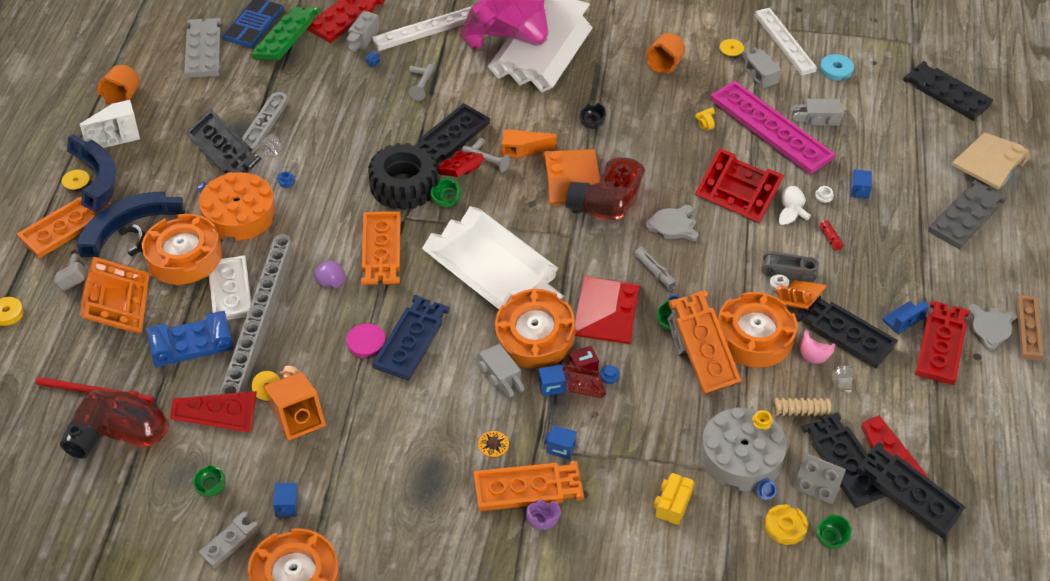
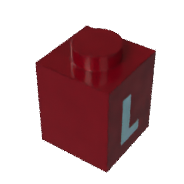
(584, 358)

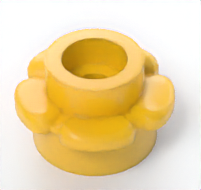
(762, 416)

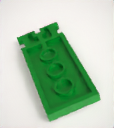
(285, 33)

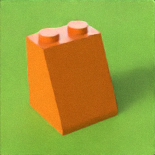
(295, 405)

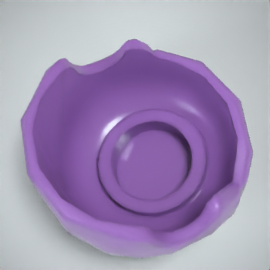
(330, 274)
(543, 515)

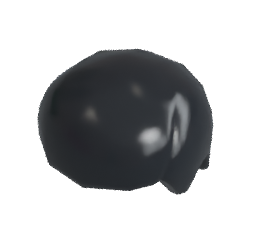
(593, 116)

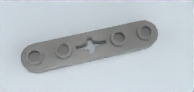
(269, 112)

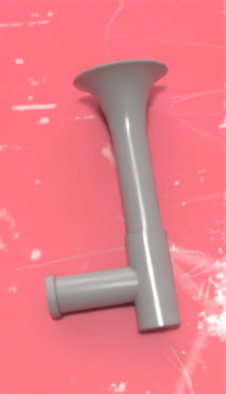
(417, 92)
(503, 162)

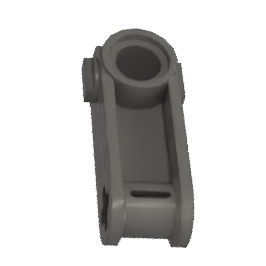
(791, 266)

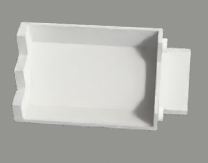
(546, 62)
(490, 258)

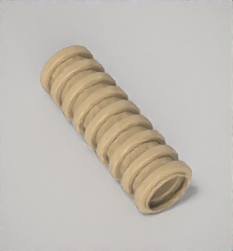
(801, 407)

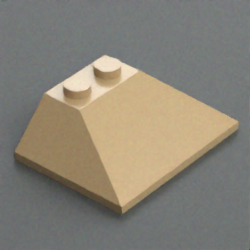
(992, 159)

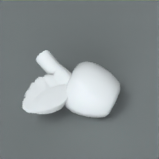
(793, 201)

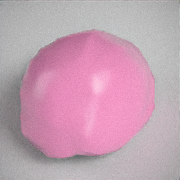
(813, 351)

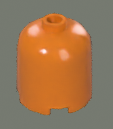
(665, 53)
(118, 84)

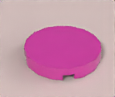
(365, 340)

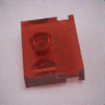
(584, 381)

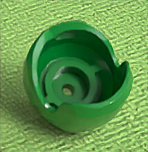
(445, 188)

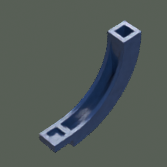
(102, 189)
(121, 213)

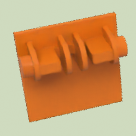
(800, 293)

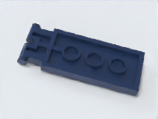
(410, 338)

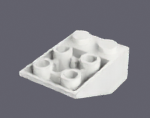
(111, 125)

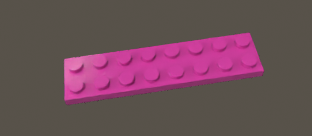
(772, 127)

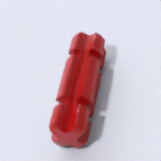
(831, 235)

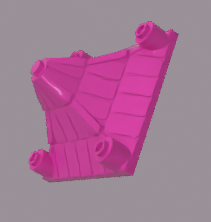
(506, 18)

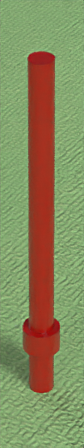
(84, 388)

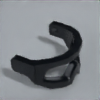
(136, 229)

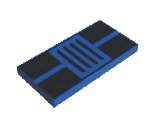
(253, 22)

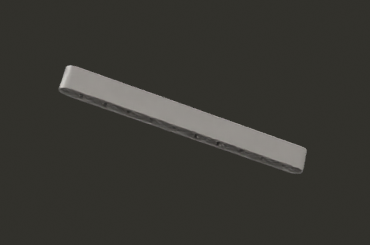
(258, 316)

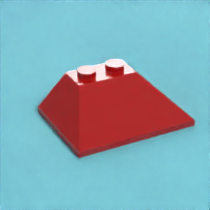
(739, 186)
(607, 309)

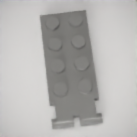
(203, 48)

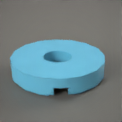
(835, 60)

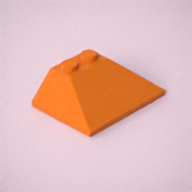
(569, 167)
(115, 295)

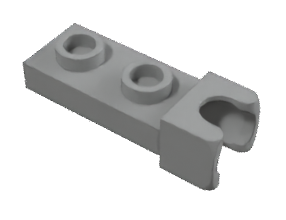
(229, 540)

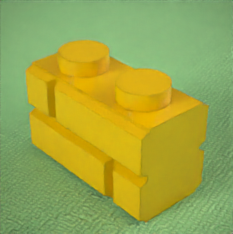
(674, 498)

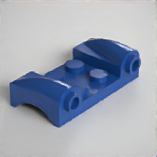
(190, 339)

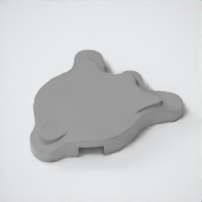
(673, 223)
(991, 326)

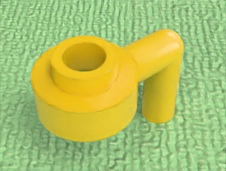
(705, 119)

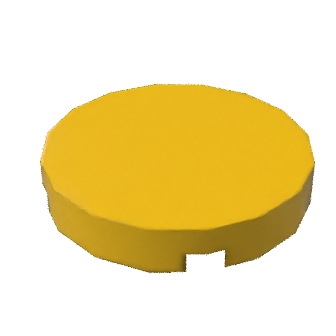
(786, 524)

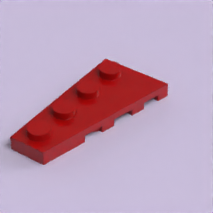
(225, 411)
(878, 431)

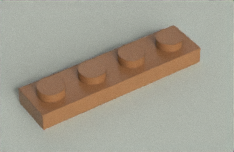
(1029, 328)

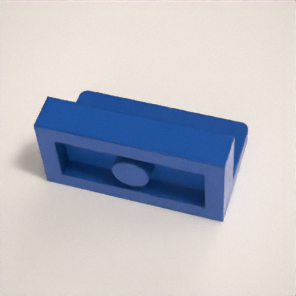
(906, 316)

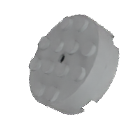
(739, 452)

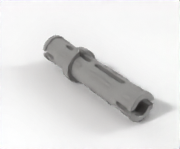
(661, 273)

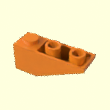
(526, 143)

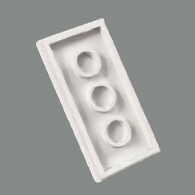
(231, 288)

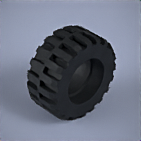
(402, 160)

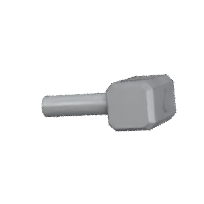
(71, 275)

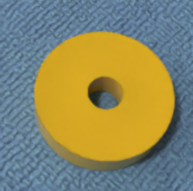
(13, 308)

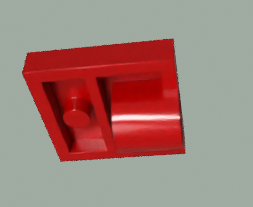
(460, 164)

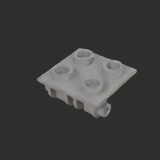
(819, 478)

